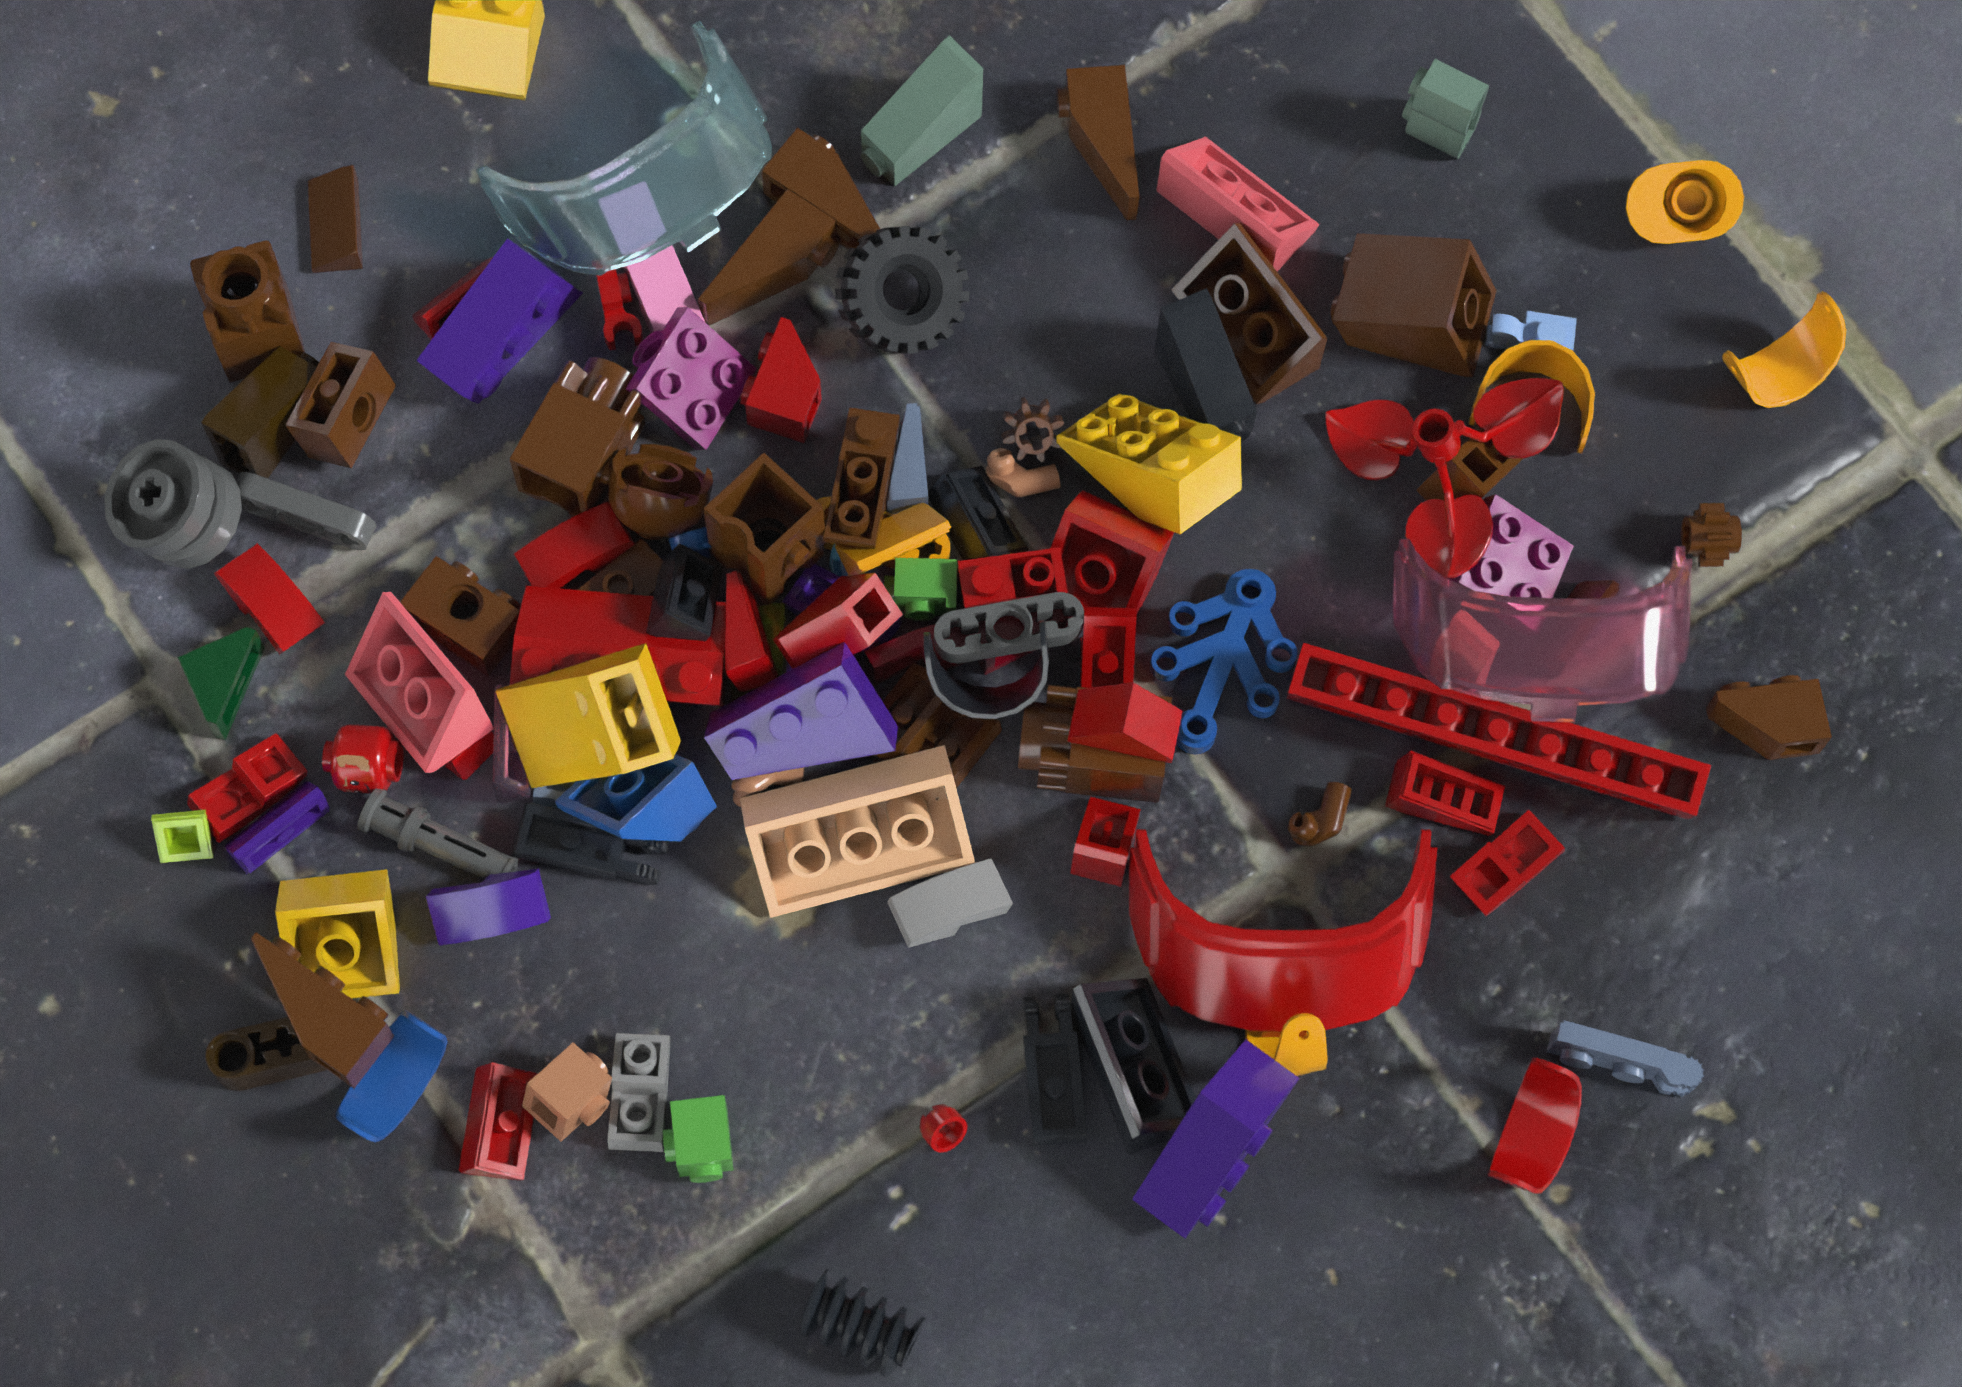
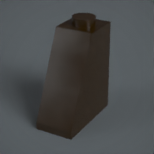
(250, 421)

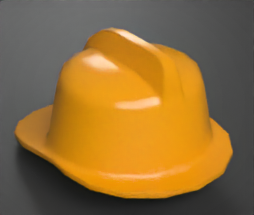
(1684, 201)

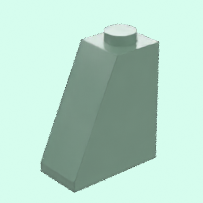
(924, 113)

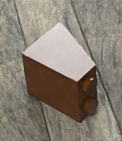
(1415, 300)

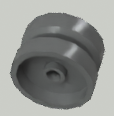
(172, 504)

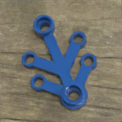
(1227, 650)

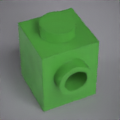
(699, 1138)

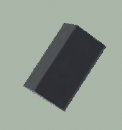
(1133, 1059)

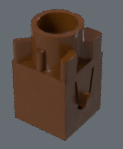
(250, 319)
(577, 434)
(760, 506)
(1077, 766)

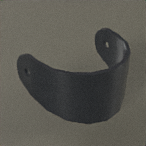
(987, 701)

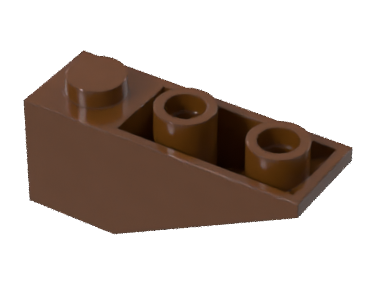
(862, 478)
(329, 1024)

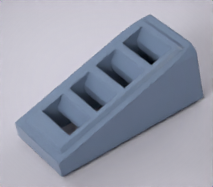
(908, 473)

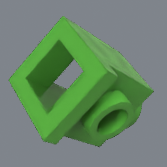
(923, 587)

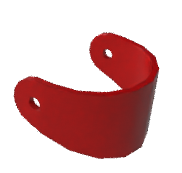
(1538, 1127)

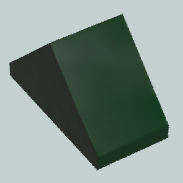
(221, 676)

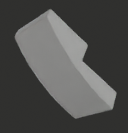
(949, 900)
(639, 1092)

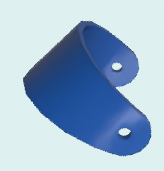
(394, 1079)

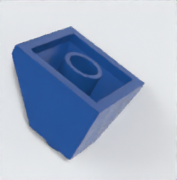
(644, 804)

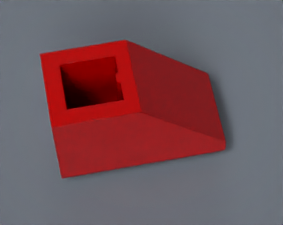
(786, 387)
(1010, 577)
(849, 611)

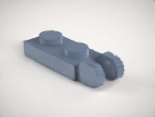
(1628, 1058)

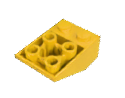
(1156, 460)
(591, 719)

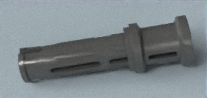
(415, 830)

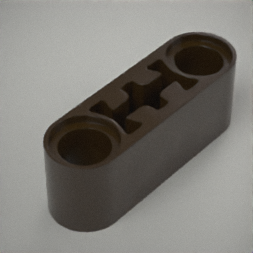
(254, 1071)

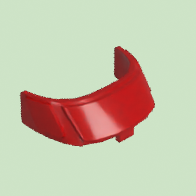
(1271, 975)

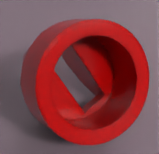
(950, 1135)

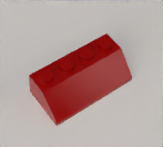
(576, 626)

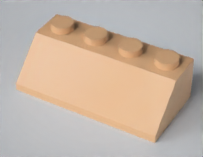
(856, 831)

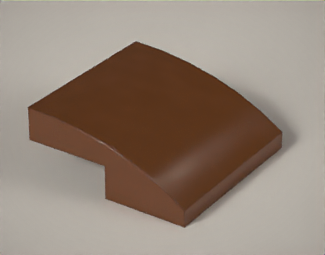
(929, 723)

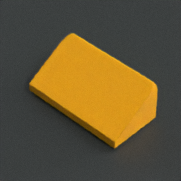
(896, 537)

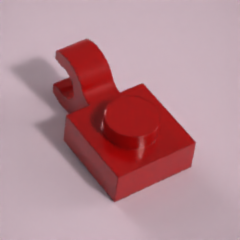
(615, 292)

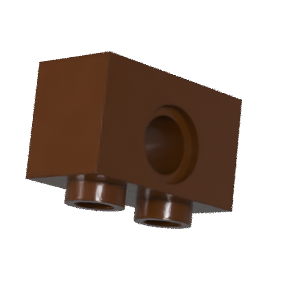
(341, 404)
(476, 640)

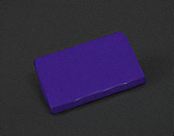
(278, 827)

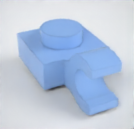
(1509, 331)

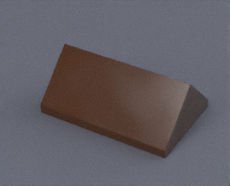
(1261, 316)

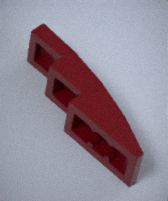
(899, 653)

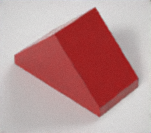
(1125, 721)
(1104, 841)

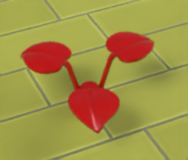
(1451, 531)

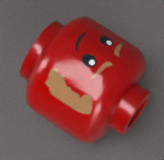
(363, 758)

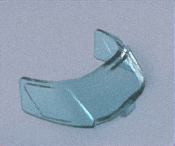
(653, 192)

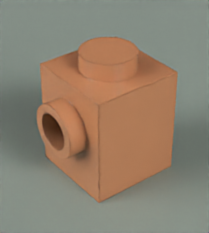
(569, 1092)

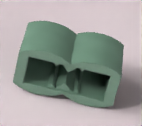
(1444, 107)

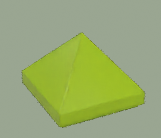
(182, 836)

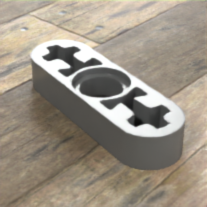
(305, 511)
(1021, 608)

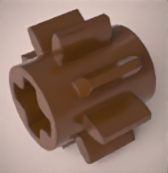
(1046, 425)
(1711, 534)

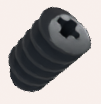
(859, 1325)

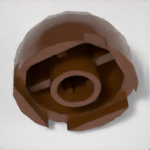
(658, 490)

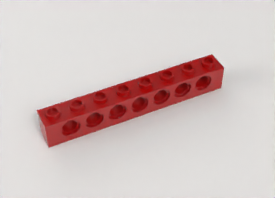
(1499, 732)

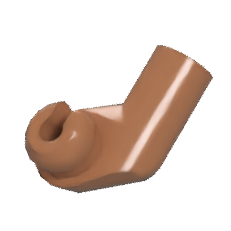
(1015, 479)
(755, 784)

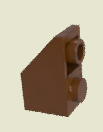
(1774, 718)

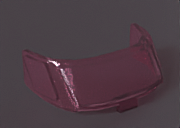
(1543, 648)

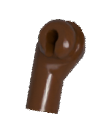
(1322, 823)

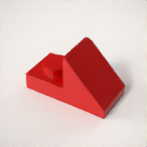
(1107, 646)

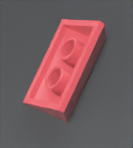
(1223, 192)
(415, 687)

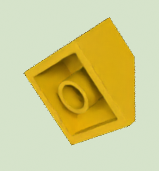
(485, 45)
(343, 927)

